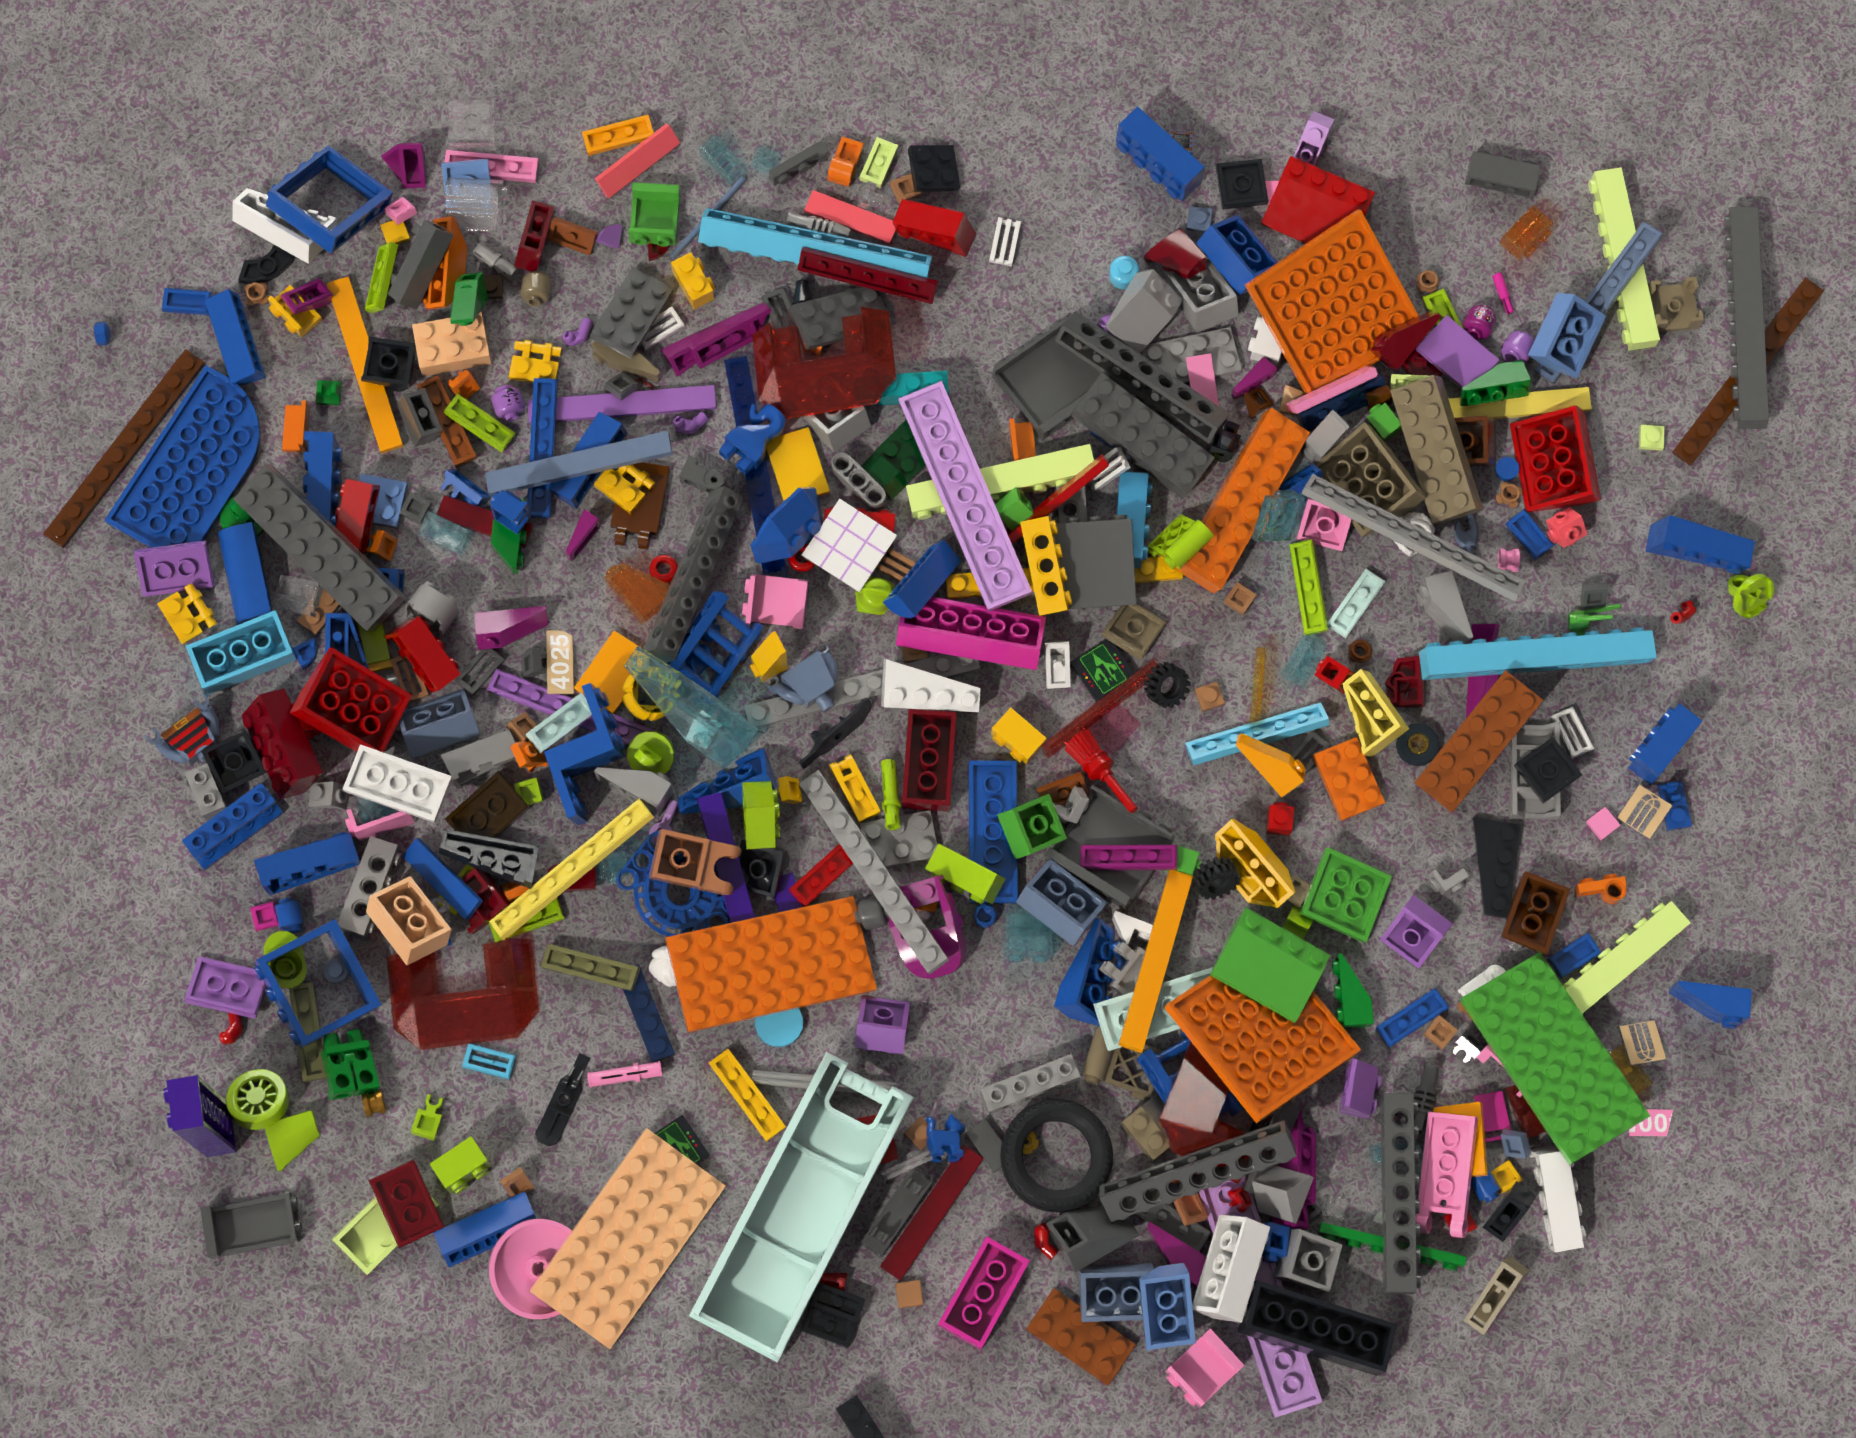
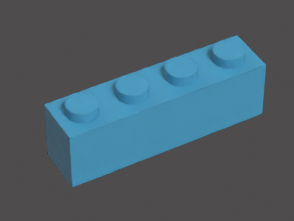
(1131, 501)

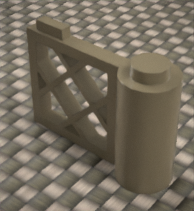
(1101, 1064)

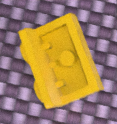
(300, 322)

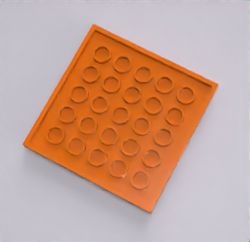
(1331, 302)
(1256, 1049)

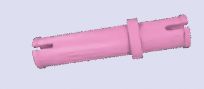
(654, 1070)

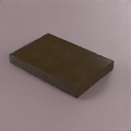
(489, 809)

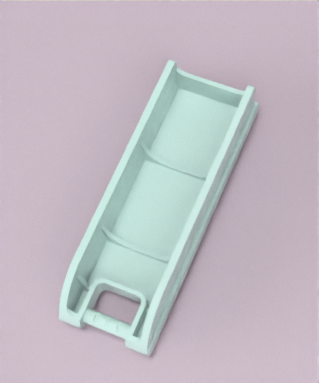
(798, 1213)

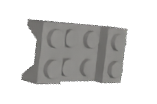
(1523, 800)

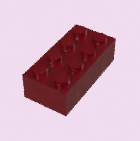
(281, 744)
(929, 760)

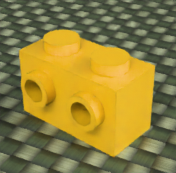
(692, 280)
(1017, 736)

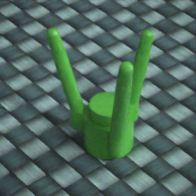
(1580, 619)

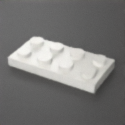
(397, 783)

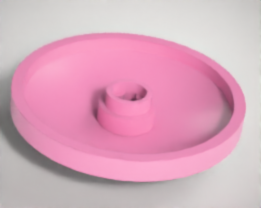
(520, 1260)

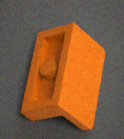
(295, 424)
(1021, 440)

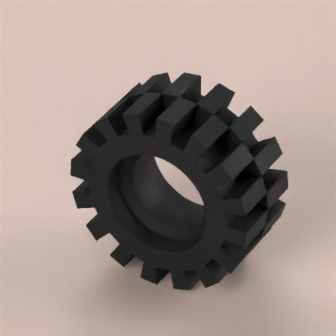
(1177, 690)
(1216, 878)

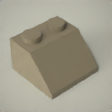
(1146, 1130)

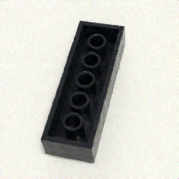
(1318, 1328)

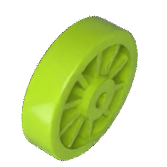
(257, 1099)

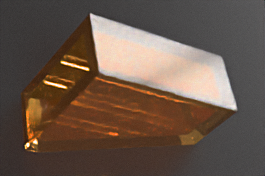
(636, 590)

